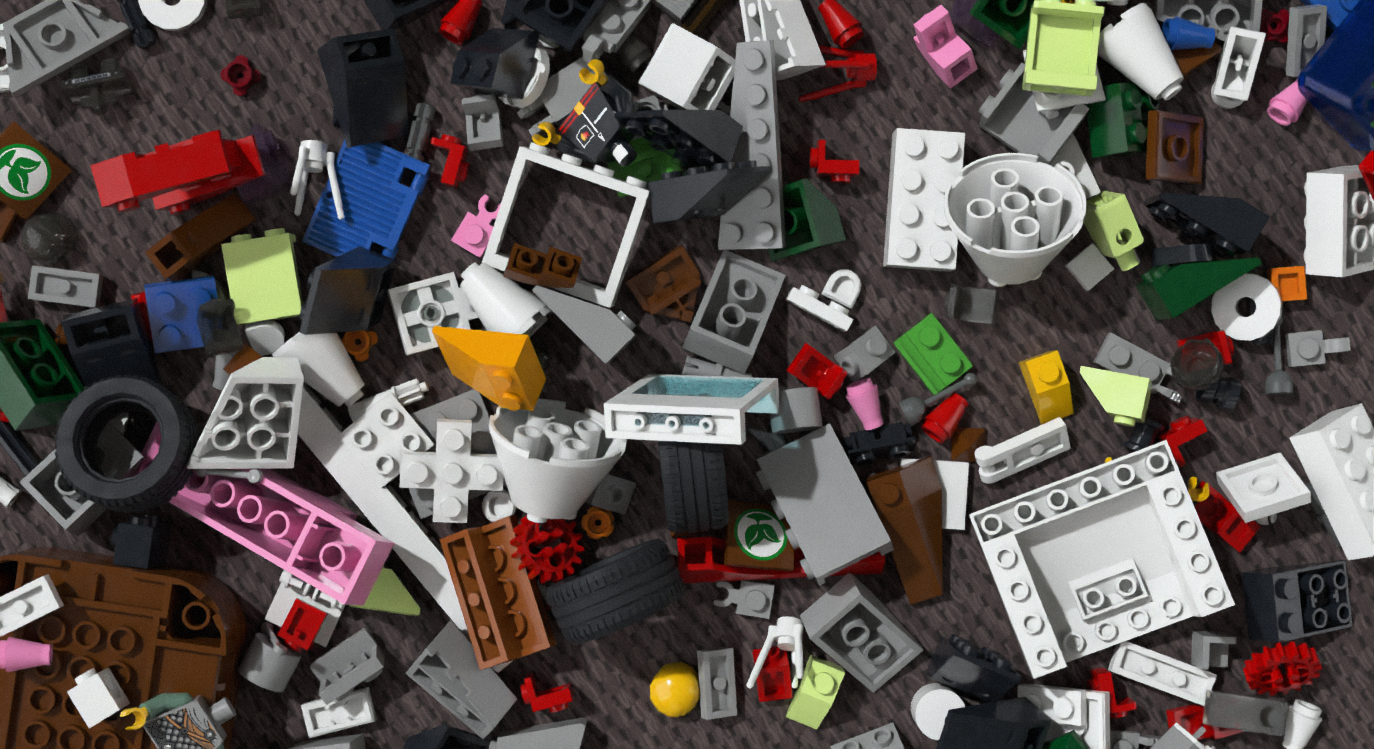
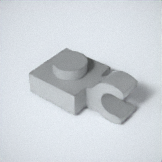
(1310, 348)

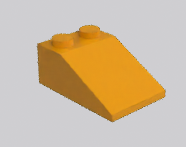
(494, 364)

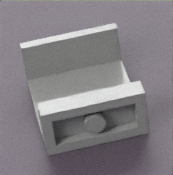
(1019, 125)

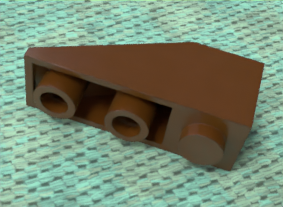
(199, 238)

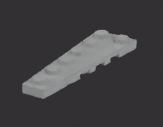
(758, 217)

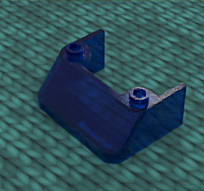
(1341, 77)

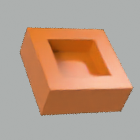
(1289, 282)

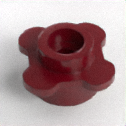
(1280, 19)
(231, 72)

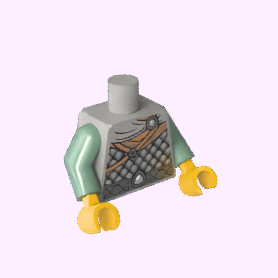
(182, 721)

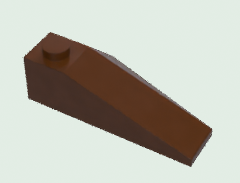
(911, 513)

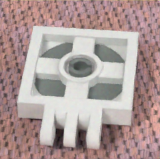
(426, 305)

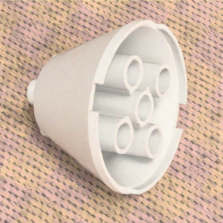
(1014, 214)
(552, 457)

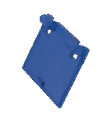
(372, 201)

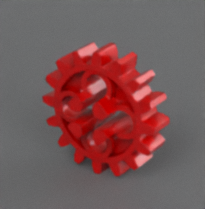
(539, 564)
(1299, 663)

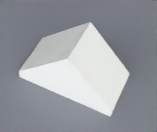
(1238, 63)

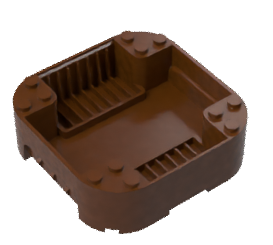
(150, 626)

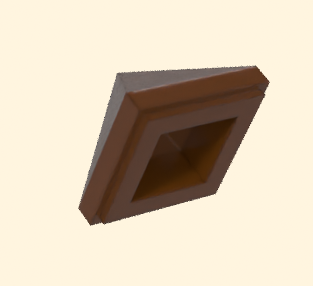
(965, 442)

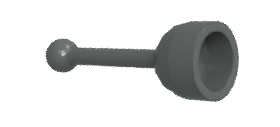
(1278, 381)
(916, 409)

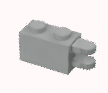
(559, 96)

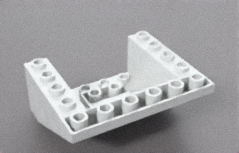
(1100, 558)

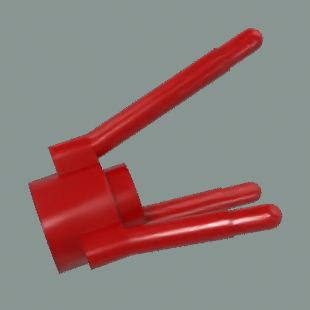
(858, 66)

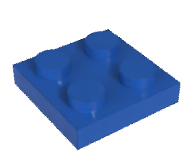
(174, 311)

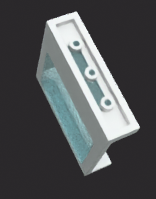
(689, 408)

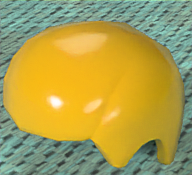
(675, 689)

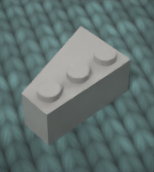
(453, 678)

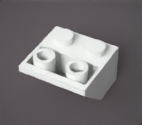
(688, 71)

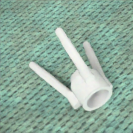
(312, 159)
(789, 637)

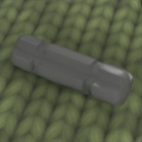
(420, 131)

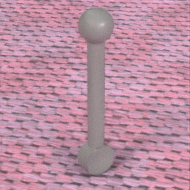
(253, 475)
(267, 628)

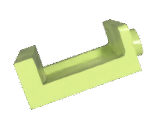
(1062, 47)
(263, 277)

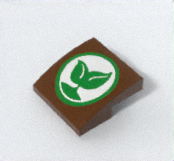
(27, 171)
(757, 538)

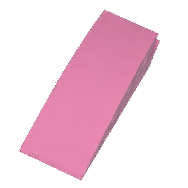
(286, 526)

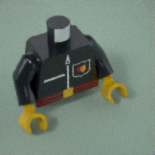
(590, 128)

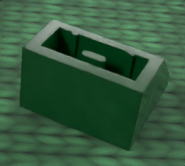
(1120, 122)

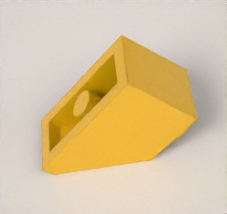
(1048, 386)

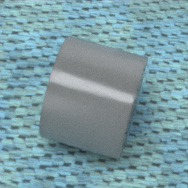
(797, 411)
(265, 666)

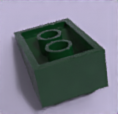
(1179, 287)
(33, 376)

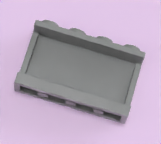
(822, 504)

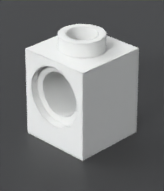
(97, 696)

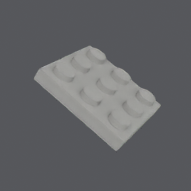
(461, 407)

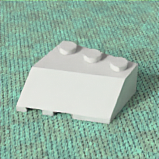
(1338, 223)
(254, 418)

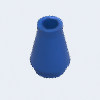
(1186, 34)

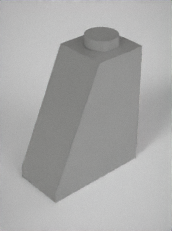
(553, 735)

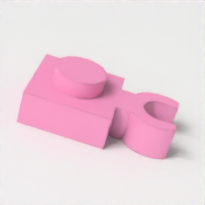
(476, 231)

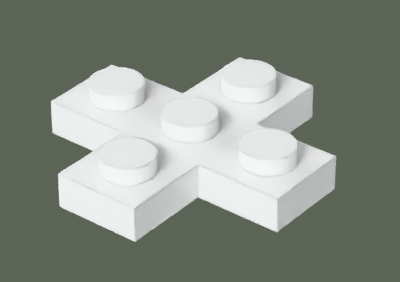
(451, 471)

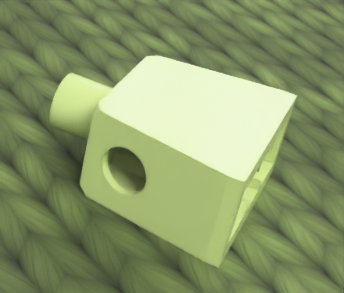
(1113, 228)

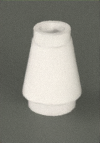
(1301, 724)

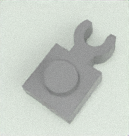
(751, 598)

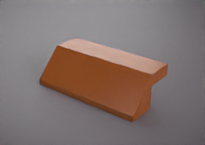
(496, 599)

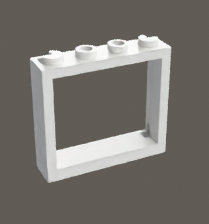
(601, 176)

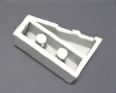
(789, 28)

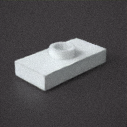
(338, 715)

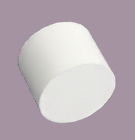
(931, 707)

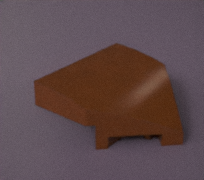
(667, 285)

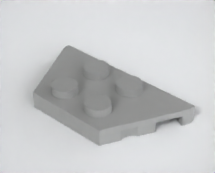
(54, 39)

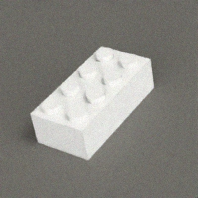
(916, 222)
(1340, 466)

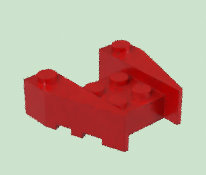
(178, 173)

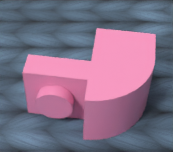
(943, 47)

